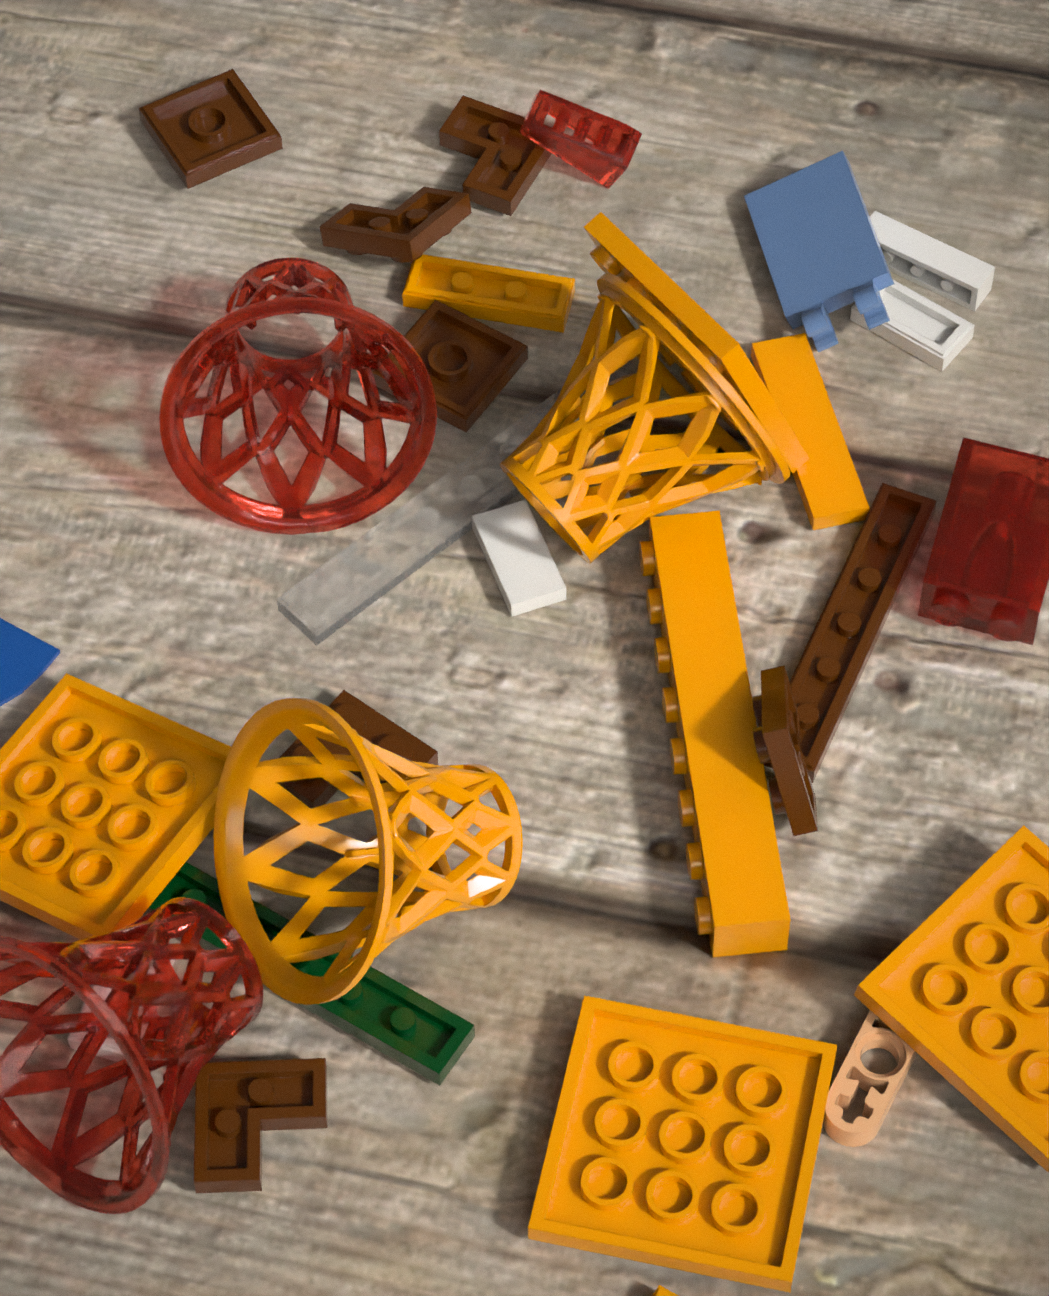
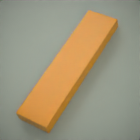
(828, 479)

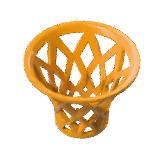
(560, 447)
(410, 792)

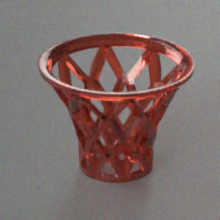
(224, 347)
(189, 1043)

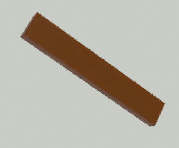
(856, 616)

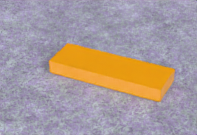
(490, 292)

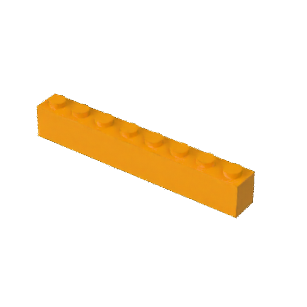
(715, 747)

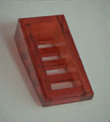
(612, 140)

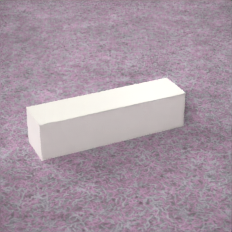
(933, 263)

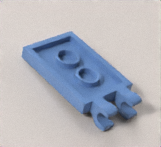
(821, 247)

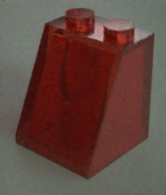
(991, 545)

